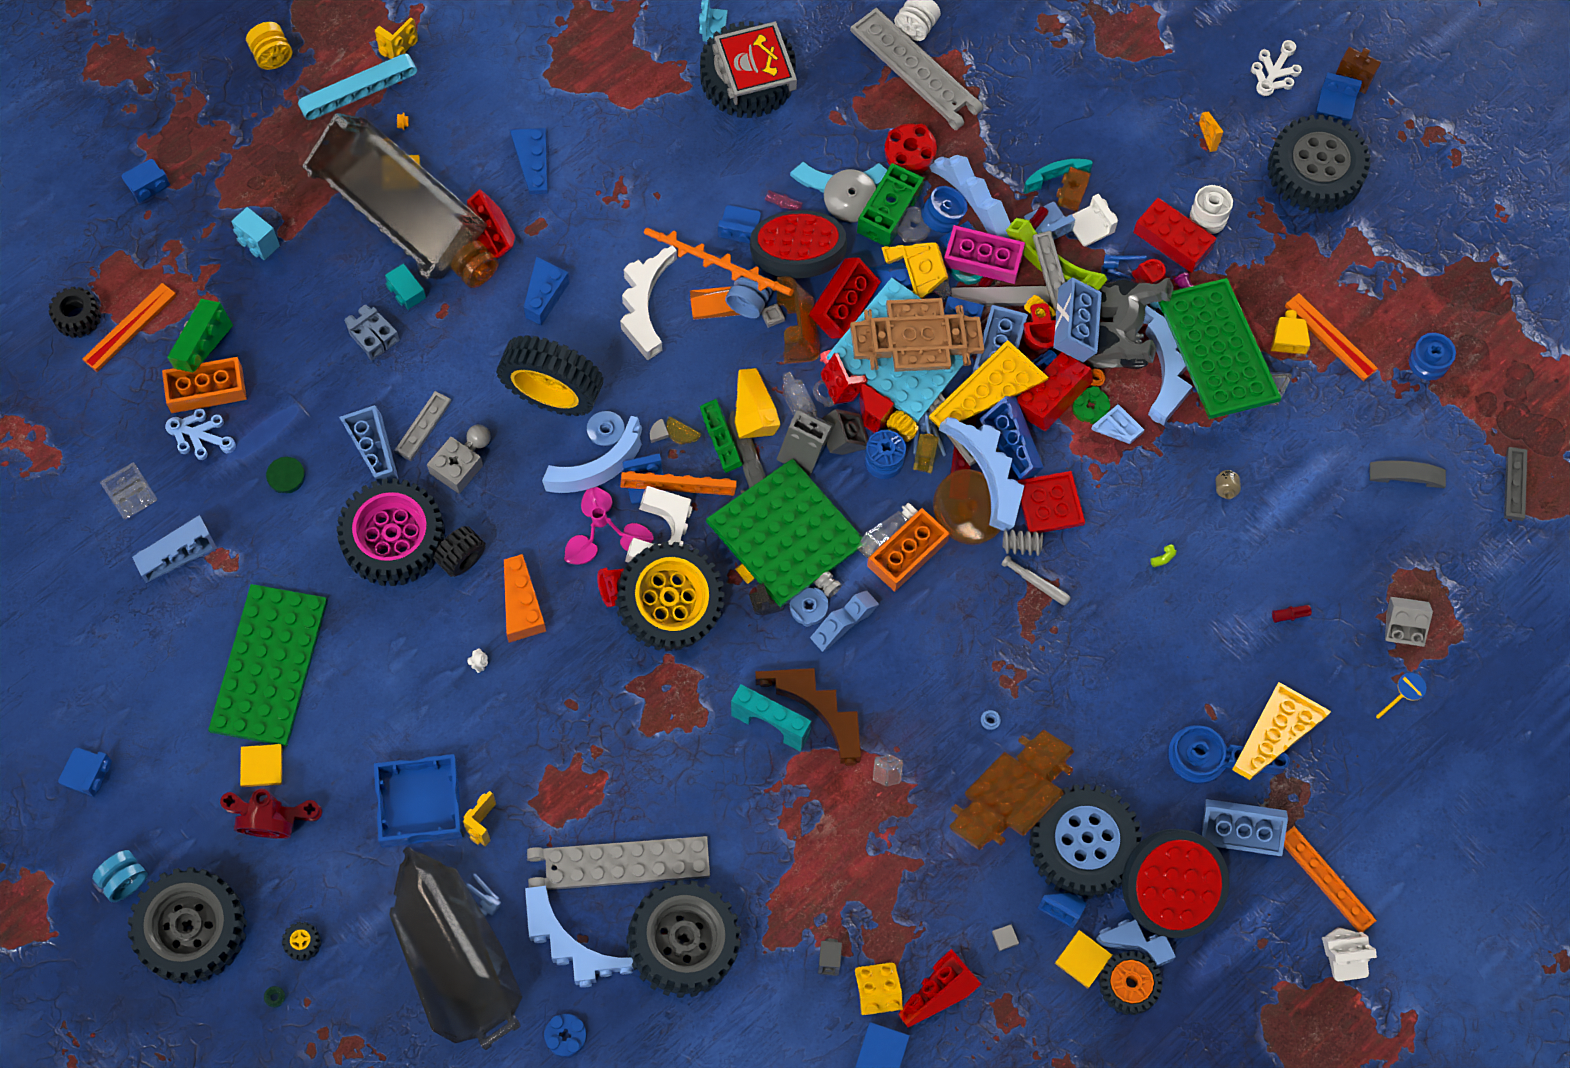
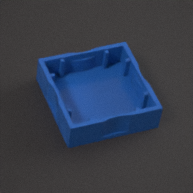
(418, 801)

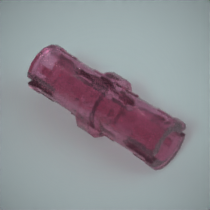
(783, 201)

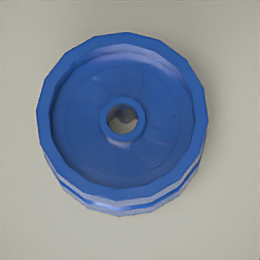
(944, 209)
(1432, 356)

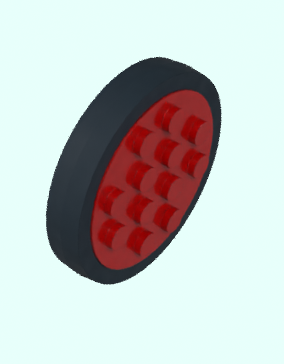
(798, 244)
(1175, 883)

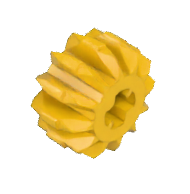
(1039, 312)
(903, 425)

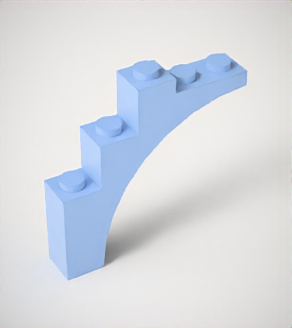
(974, 189)
(995, 466)
(586, 963)

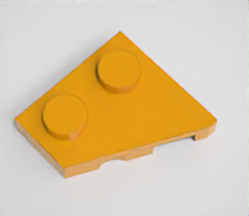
(1211, 131)

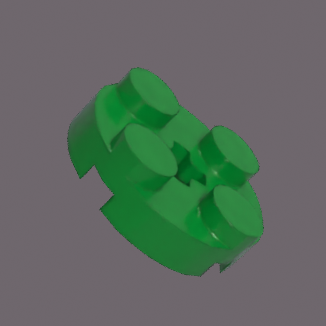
(1094, 396)

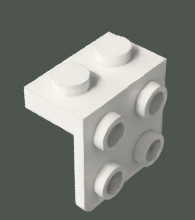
(1094, 221)

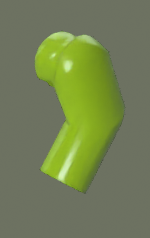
(1165, 558)

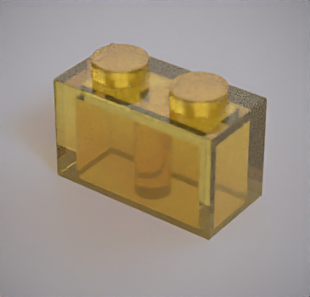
(925, 453)

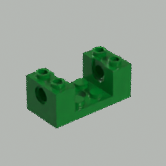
(881, 218)

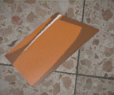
(710, 303)

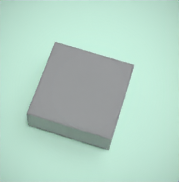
(772, 315)
(1005, 937)

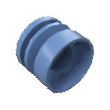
(746, 298)

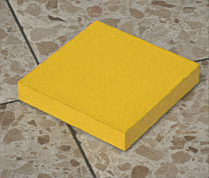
(261, 765)
(1083, 959)

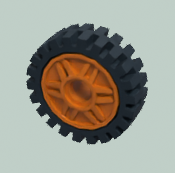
(1119, 994)

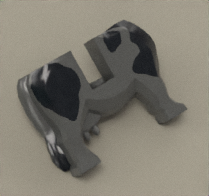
(1119, 340)

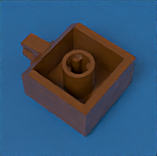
(1359, 66)

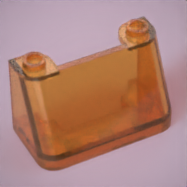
(800, 341)

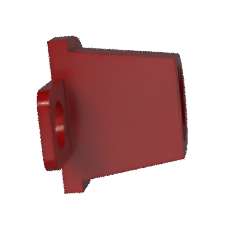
(1150, 272)
(1041, 331)
(607, 585)

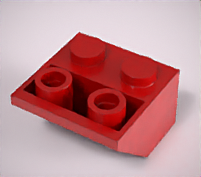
(874, 408)

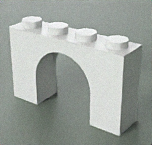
(671, 508)

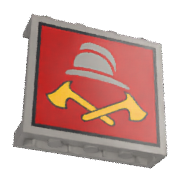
(753, 60)

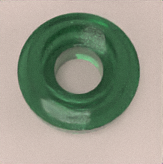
(274, 990)

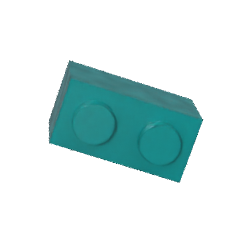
(405, 287)

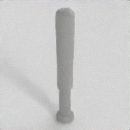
(1049, 589)

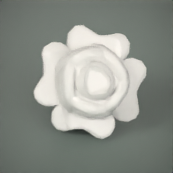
(478, 660)

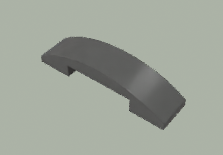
(1407, 471)

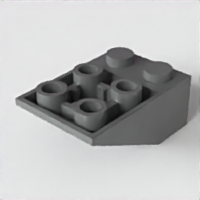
(805, 440)

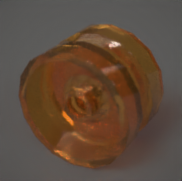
(474, 264)

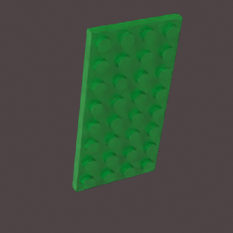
(1219, 349)
(268, 665)

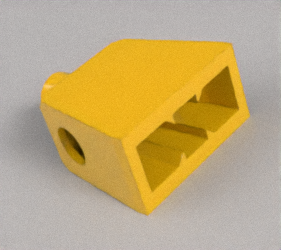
(1291, 334)

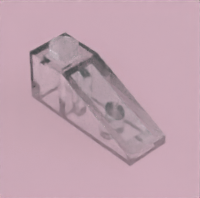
(880, 534)

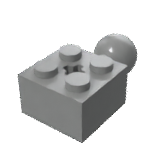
(457, 463)

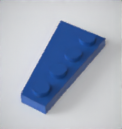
(532, 155)

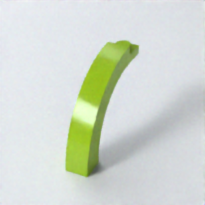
(1023, 231)

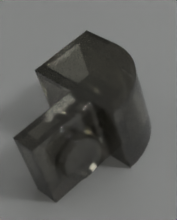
(763, 603)

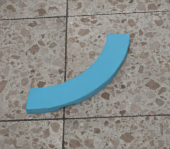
(818, 180)

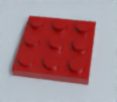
(1051, 503)

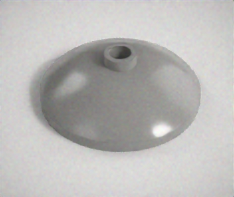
(840, 202)

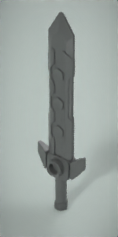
(751, 464)

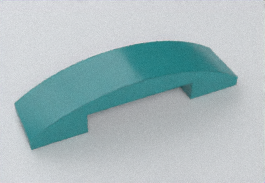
(1054, 170)

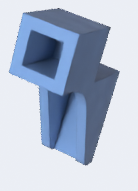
(843, 619)
(1130, 937)

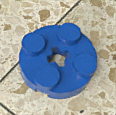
(571, 1045)

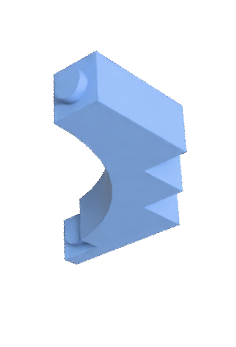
(1173, 388)

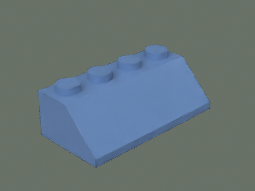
(1244, 827)

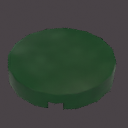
(285, 475)

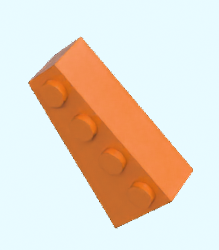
(522, 607)

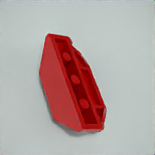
(498, 234)

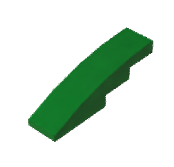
(720, 435)

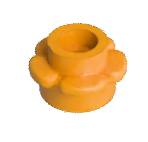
(402, 121)

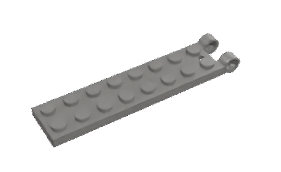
(915, 67)
(622, 863)

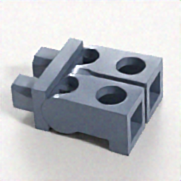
(371, 332)

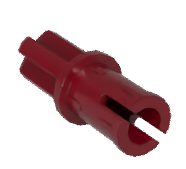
(1291, 613)

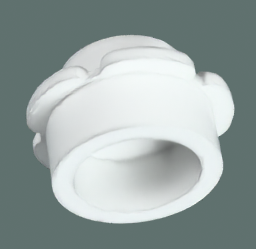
(908, 511)

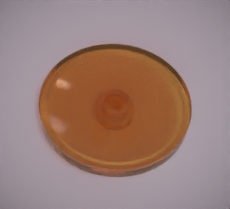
(964, 507)

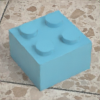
(255, 234)

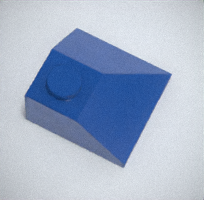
(894, 270)
(1063, 907)

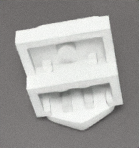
(1348, 954)

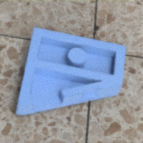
(1118, 425)

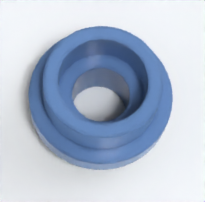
(990, 714)

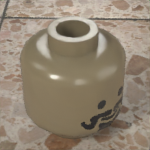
(1228, 484)

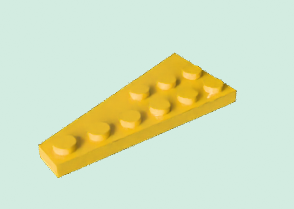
(1001, 375)
(1281, 725)

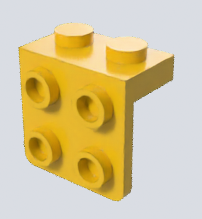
(399, 42)
(474, 817)
(879, 988)

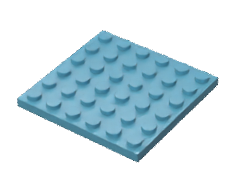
(909, 390)

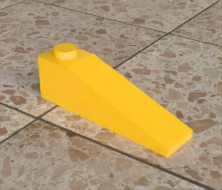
(754, 407)

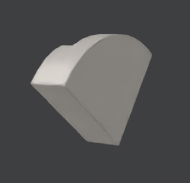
(658, 431)

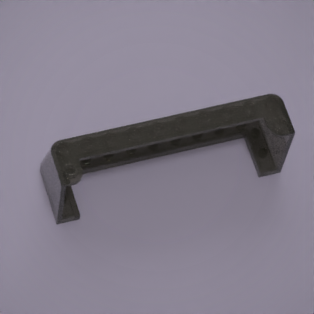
(394, 193)

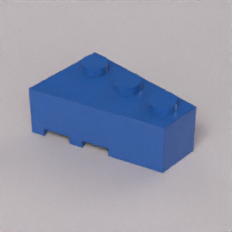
(544, 290)

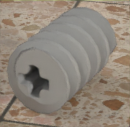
(1022, 542)

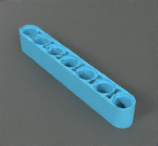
(357, 86)

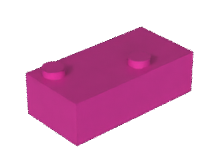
(984, 254)

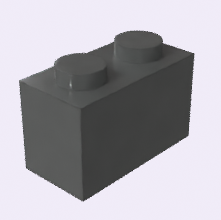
(830, 957)

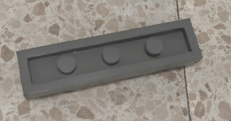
(1515, 484)

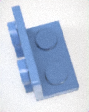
(1054, 221)

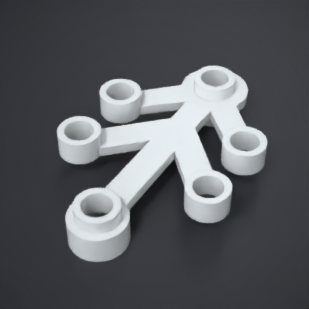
(1275, 71)

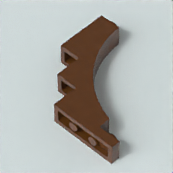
(801, 686)

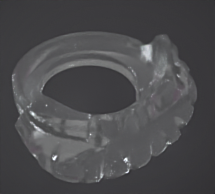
(827, 401)

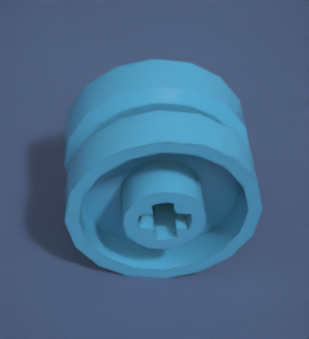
(119, 876)

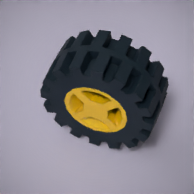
(294, 940)

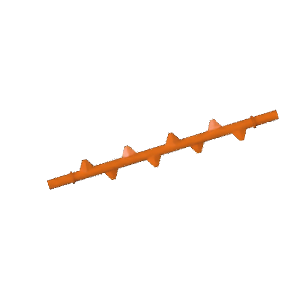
(724, 262)

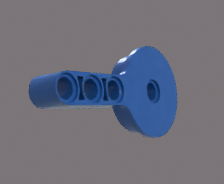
(1216, 755)

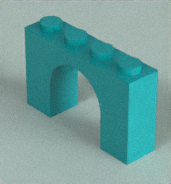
(751, 704)

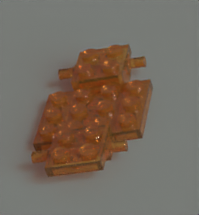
(1013, 791)

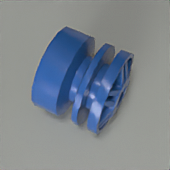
(885, 454)

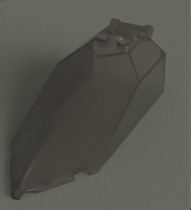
(452, 953)

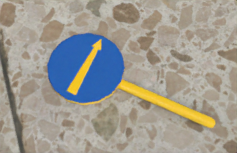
(1410, 687)

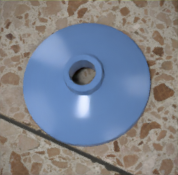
(602, 421)

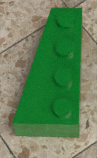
(200, 335)

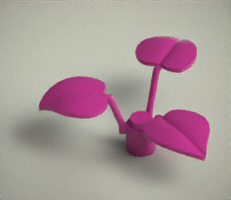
(596, 505)

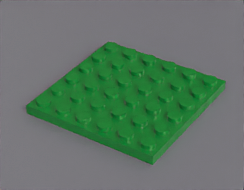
(785, 532)

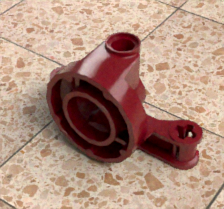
(268, 816)

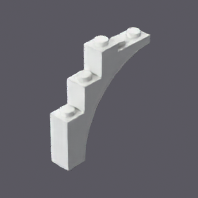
(636, 299)

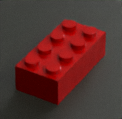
(1174, 235)
(844, 297)
(1050, 399)

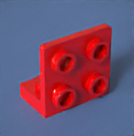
(839, 385)

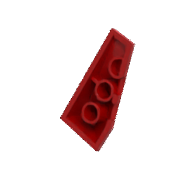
(946, 986)

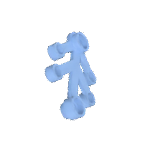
(197, 433)

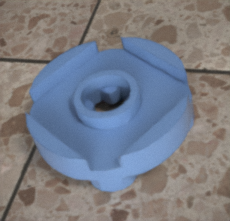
(806, 616)

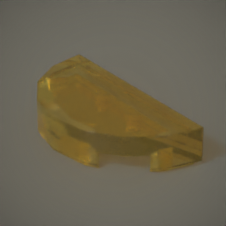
(680, 432)

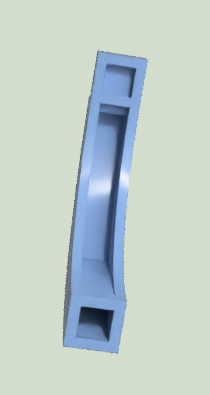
(598, 471)

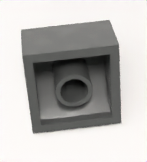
(847, 433)

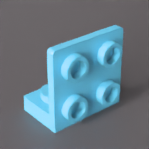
(711, 20)

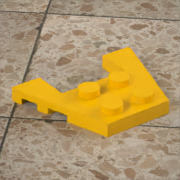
(923, 265)

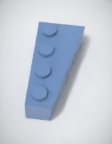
(371, 440)
(175, 550)

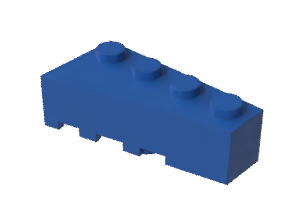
(1014, 436)

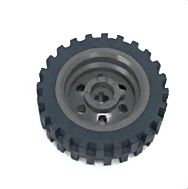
(695, 906)
(157, 908)

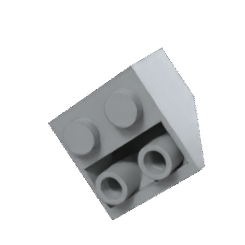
(1407, 621)

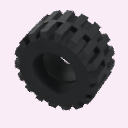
(69, 300)
(459, 551)

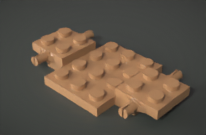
(917, 335)

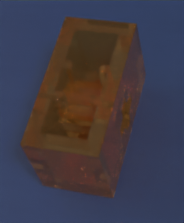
(1073, 189)

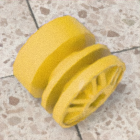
(269, 45)

